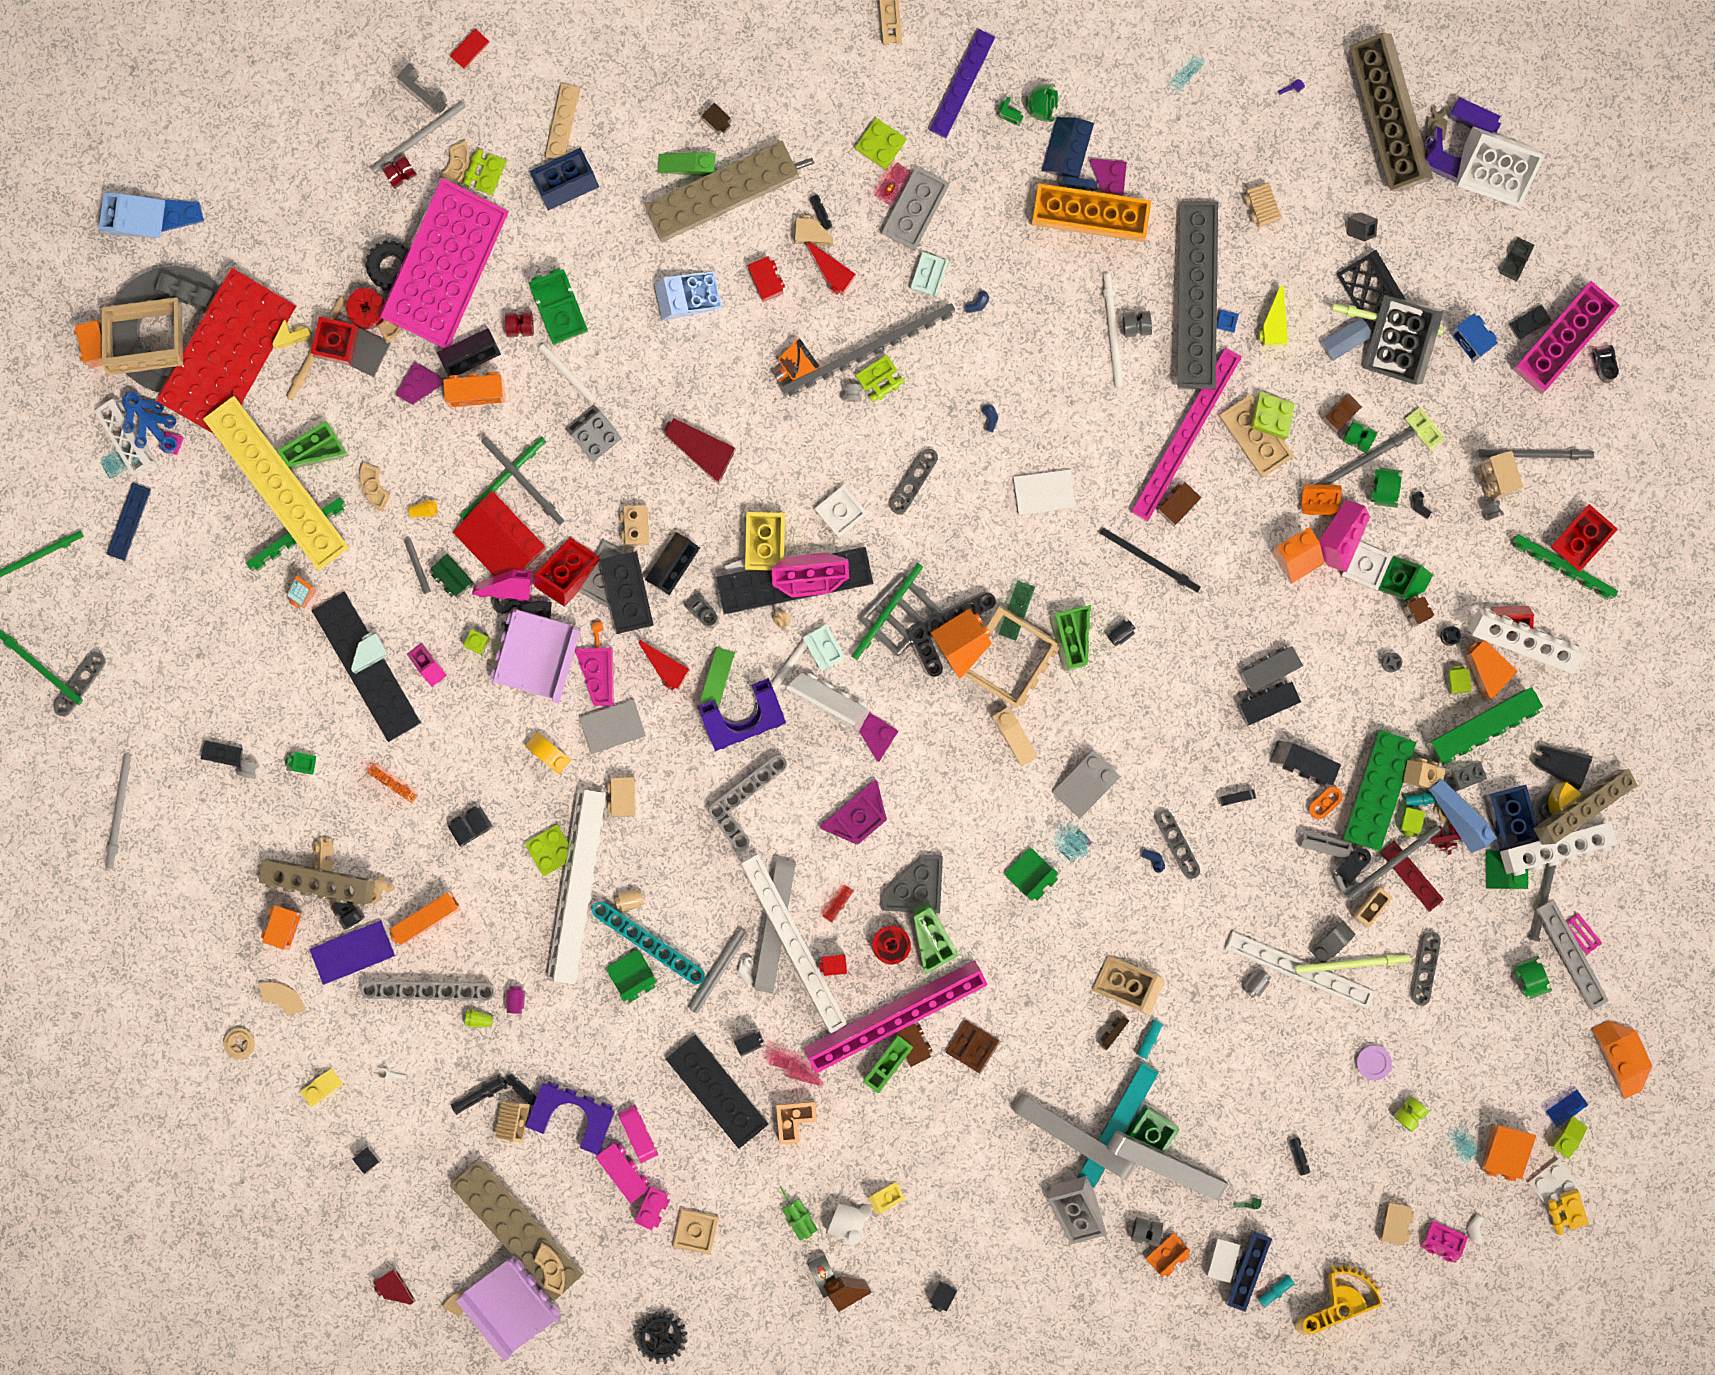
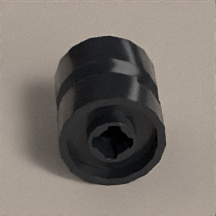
(349, 919)

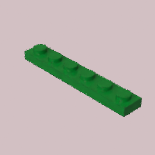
(288, 541)
(1557, 563)

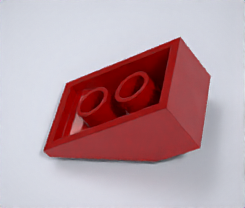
(1584, 537)
(565, 572)

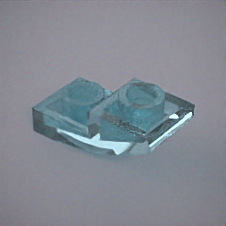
(115, 465)

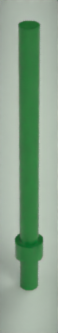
(528, 453)
(64, 542)
(865, 642)
(11, 643)

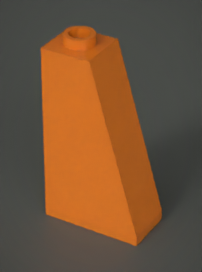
(425, 919)

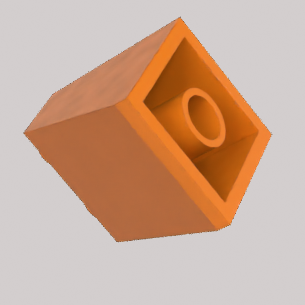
(1299, 555)
(962, 641)
(1488, 669)
(1507, 1152)

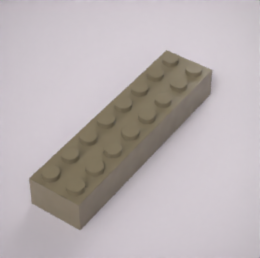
(1391, 112)
(722, 191)
(511, 1222)

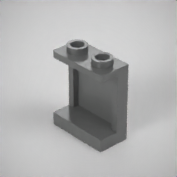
(408, 77)

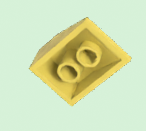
(764, 540)

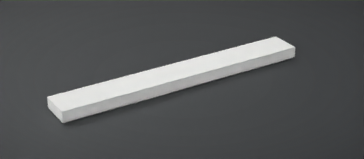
(1286, 965)

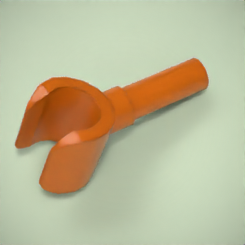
(597, 627)

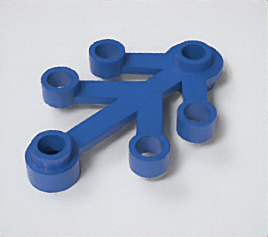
(148, 421)

